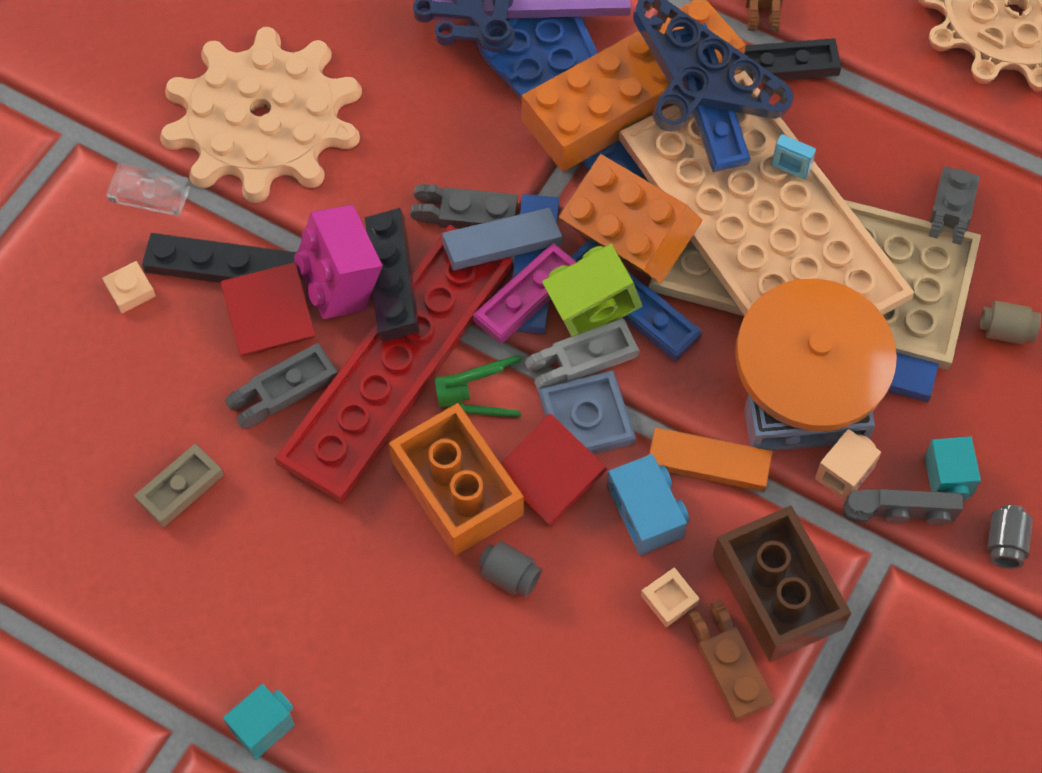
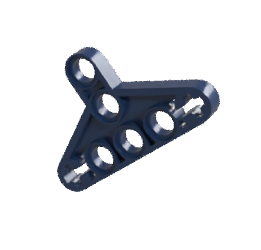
(717, 80)

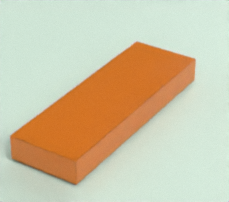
(711, 459)

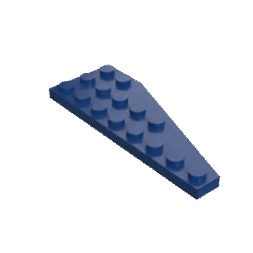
(542, 52)

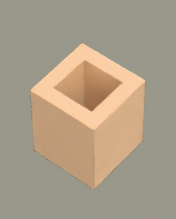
(848, 464)

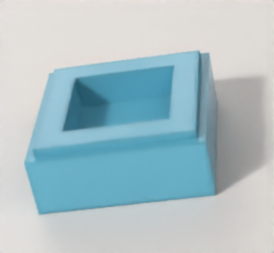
(793, 156)

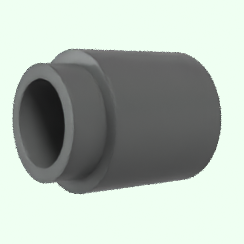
(1009, 537)
(509, 569)

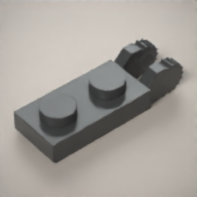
(954, 202)
(461, 206)
(282, 385)
(901, 505)

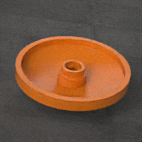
(815, 354)

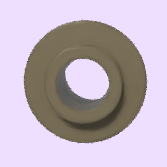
(1010, 322)

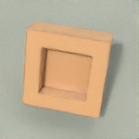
(129, 287)
(670, 597)

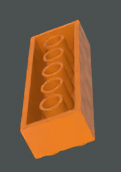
(606, 93)

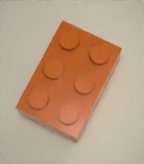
(633, 215)
(456, 479)

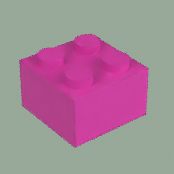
(337, 261)

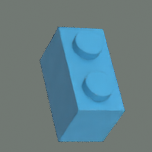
(647, 504)

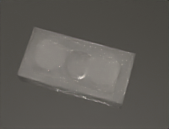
(148, 189)

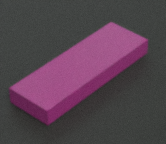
(521, 296)

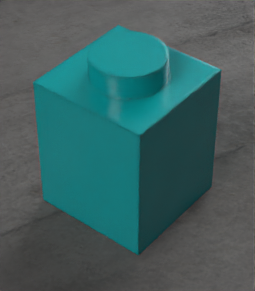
(952, 466)
(260, 720)

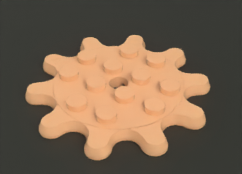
(992, 35)
(268, 146)

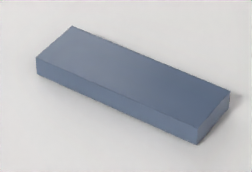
(501, 238)

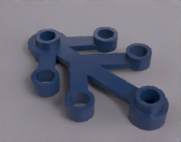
(471, 10)

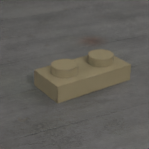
(179, 485)

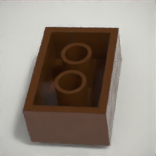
(781, 583)

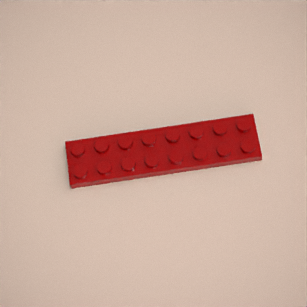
(387, 377)

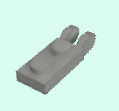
(584, 354)

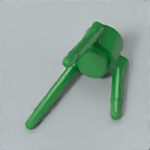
(455, 389)

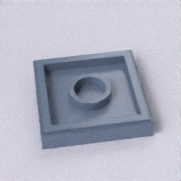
(590, 411)

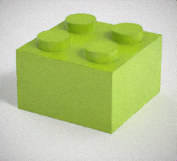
(592, 290)

